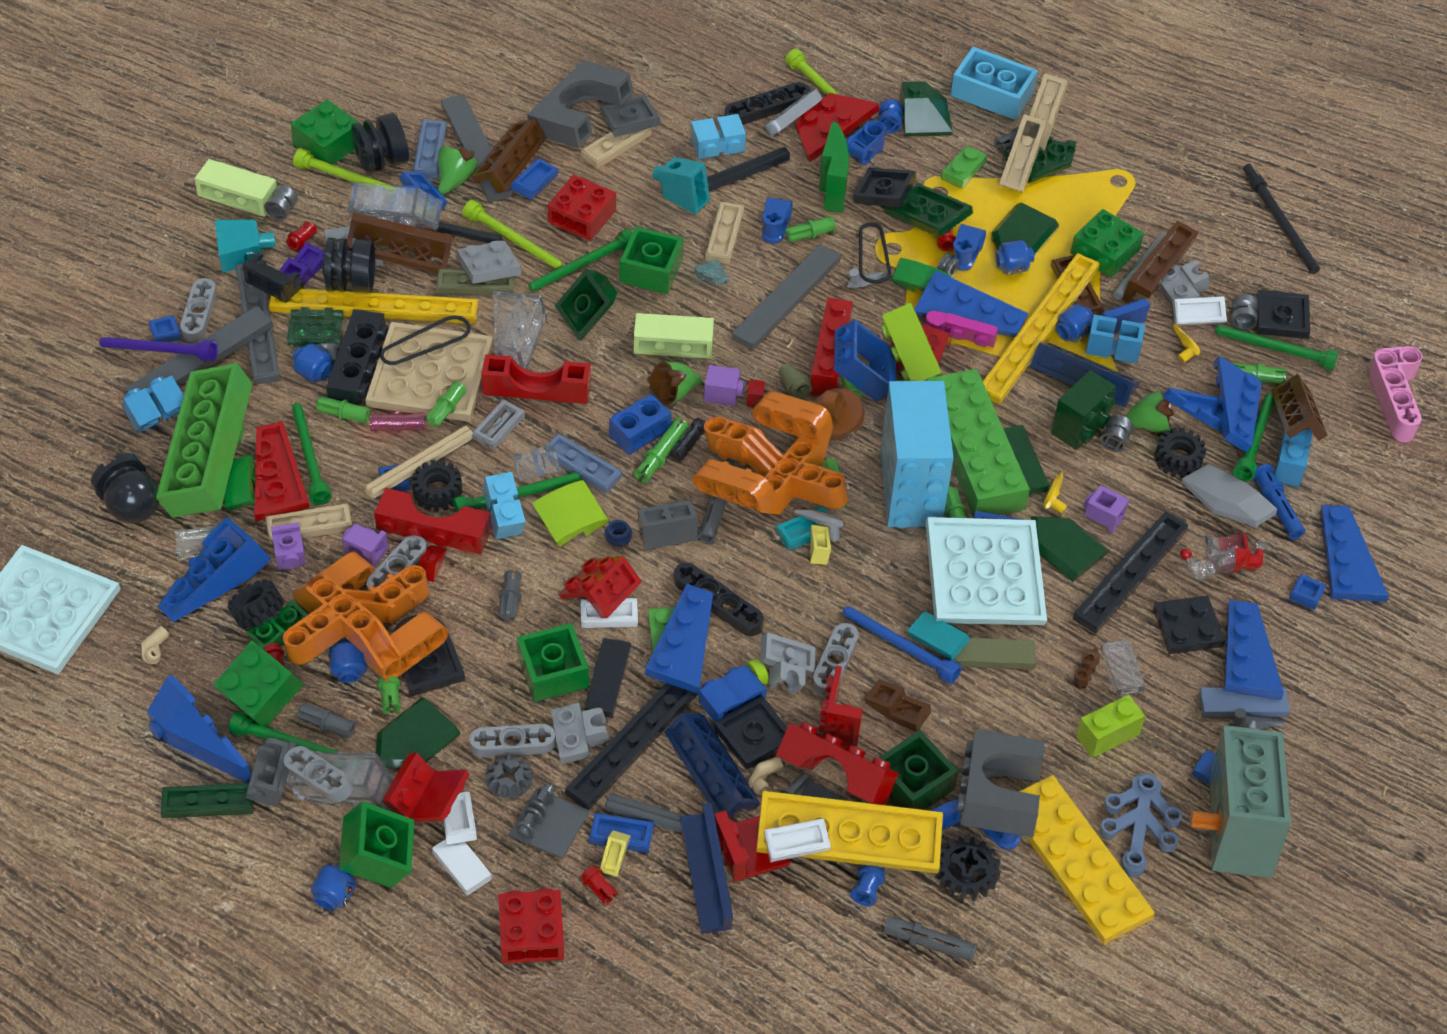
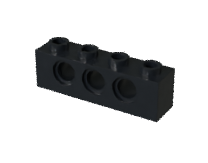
(357, 357)

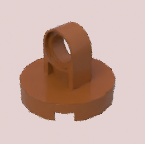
(845, 411)

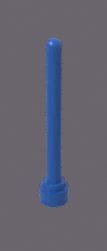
(948, 670)

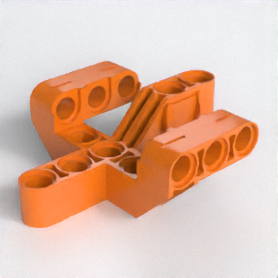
(777, 475)
(343, 610)

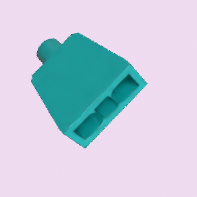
(684, 183)
(240, 242)

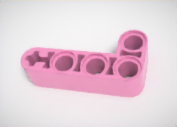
(1389, 377)

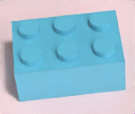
(994, 83)

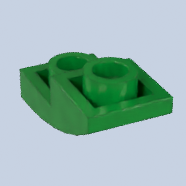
(913, 274)
(239, 486)
(274, 630)

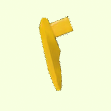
(1190, 346)
(1054, 491)

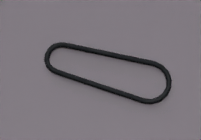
(885, 253)
(429, 349)

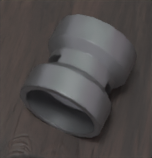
(281, 202)
(1244, 312)
(1116, 433)

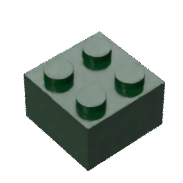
(1083, 410)
(923, 773)

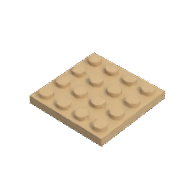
(420, 381)

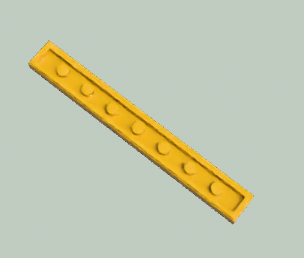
(391, 305)
(1039, 327)

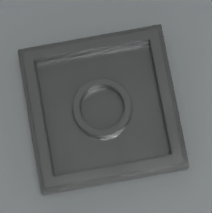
(630, 117)

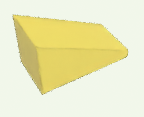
(820, 545)
(614, 853)

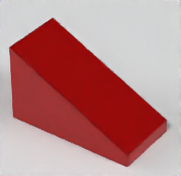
(755, 392)
(432, 561)

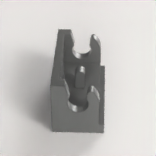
(668, 524)
(269, 773)

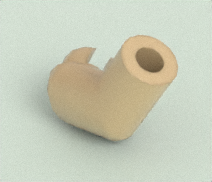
(150, 646)
(760, 773)

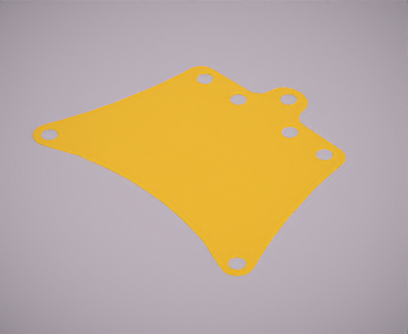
(1067, 198)

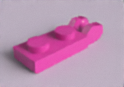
(963, 328)

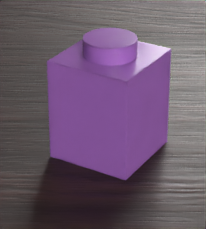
(723, 385)

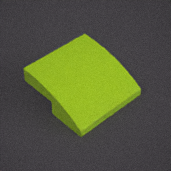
(570, 512)

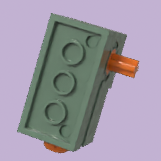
(1247, 802)

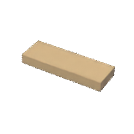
(610, 147)
(724, 232)
(314, 521)

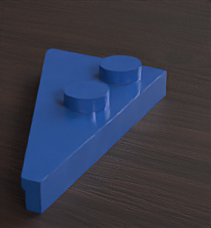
(1198, 405)

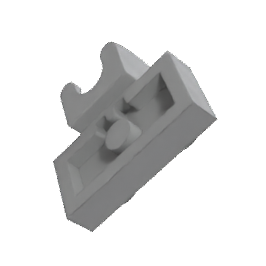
(1185, 282)
(789, 660)
(577, 730)

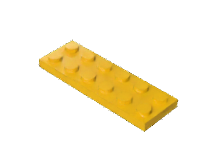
(860, 830)
(1085, 865)

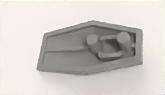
(1229, 496)

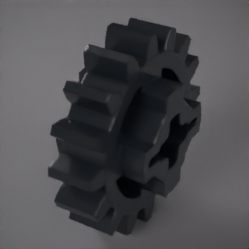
(982, 873)

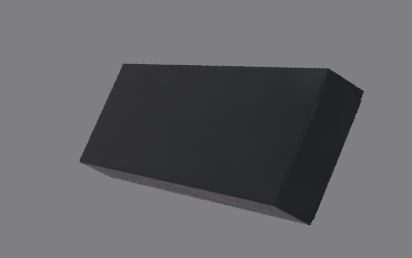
(608, 676)

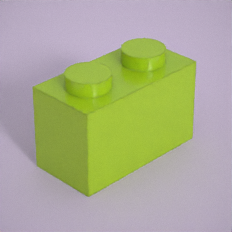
(1110, 726)

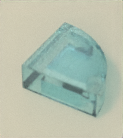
(711, 271)

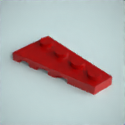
(277, 475)

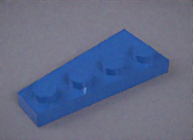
(959, 299)
(1239, 402)
(1348, 560)
(683, 642)
(1248, 654)

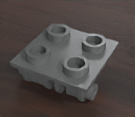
(549, 822)

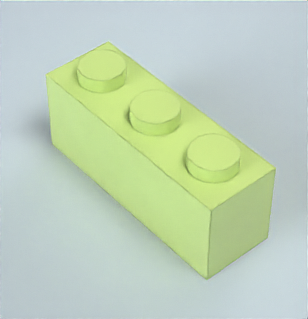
(234, 187)
(673, 335)

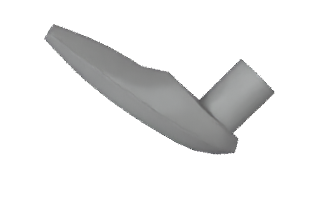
(856, 281)
(823, 519)

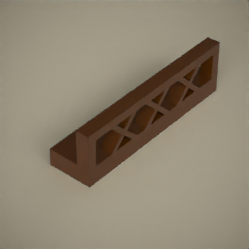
(510, 154)
(401, 239)
(1161, 261)
(1302, 403)

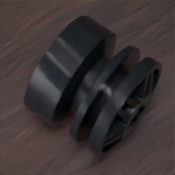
(385, 141)
(346, 265)

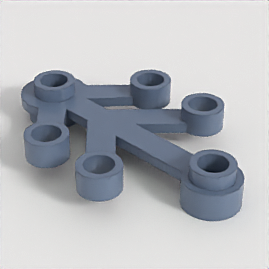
(1141, 818)

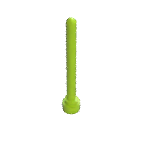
(796, 60)
(304, 159)
(474, 212)

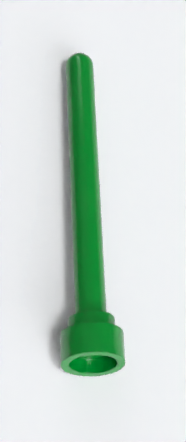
(619, 243)
(1325, 358)
(1245, 467)
(525, 490)
(319, 491)
(242, 725)

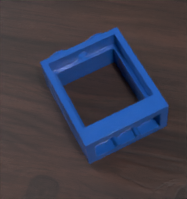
(855, 339)

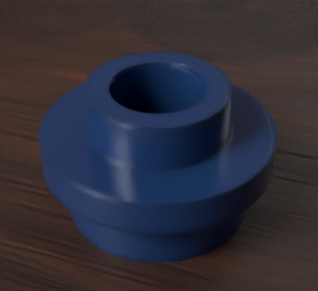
(618, 527)

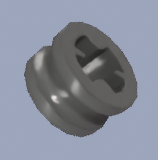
(948, 264)

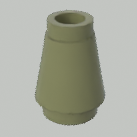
(794, 381)

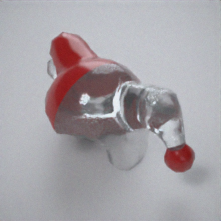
(1225, 555)

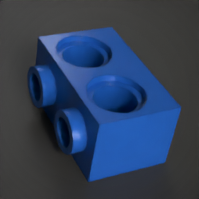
(639, 424)

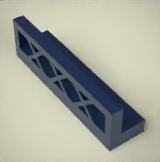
(1072, 367)
(710, 766)
(707, 871)

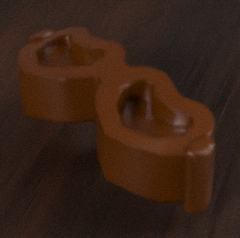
(1089, 662)

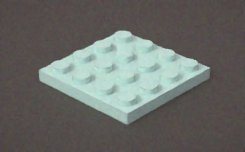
(985, 571)
(49, 607)

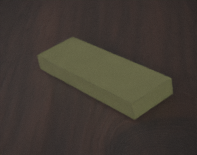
(457, 282)
(998, 653)

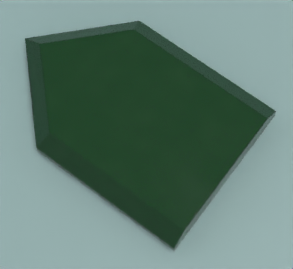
(1053, 159)
(1026, 225)
(1067, 546)
(416, 730)

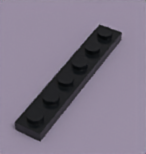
(1130, 572)
(628, 745)

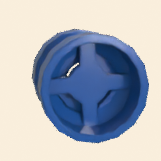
(890, 115)

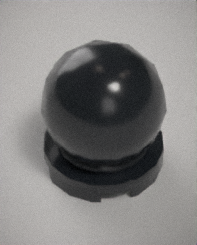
(126, 488)

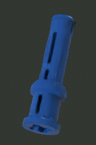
(1274, 493)
(869, 880)

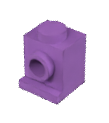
(1106, 507)
(366, 543)
(288, 546)

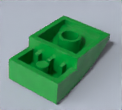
(834, 170)

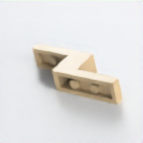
(1033, 132)

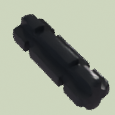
(688, 439)

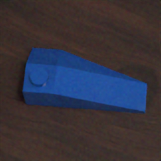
(223, 564)
(182, 727)

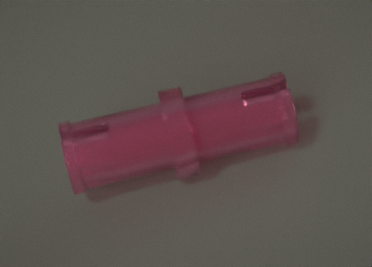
(397, 422)

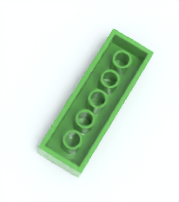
(204, 441)
(981, 448)

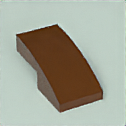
(895, 705)

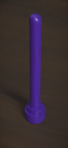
(205, 350)

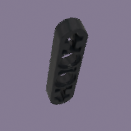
(788, 93)
(721, 596)

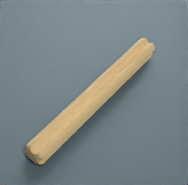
(408, 467)

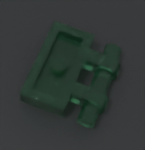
(315, 326)

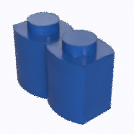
(730, 693)

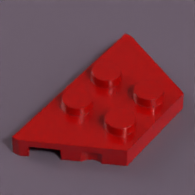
(816, 122)

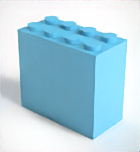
(915, 452)

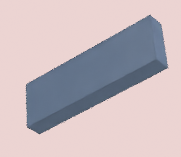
(430, 140)
(589, 466)
(1220, 703)

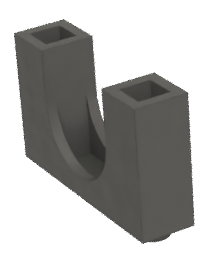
(584, 83)
(991, 806)

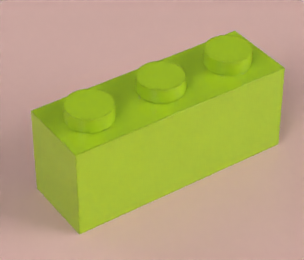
(910, 344)

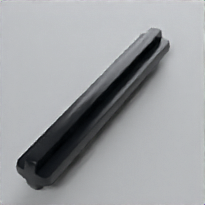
(748, 168)

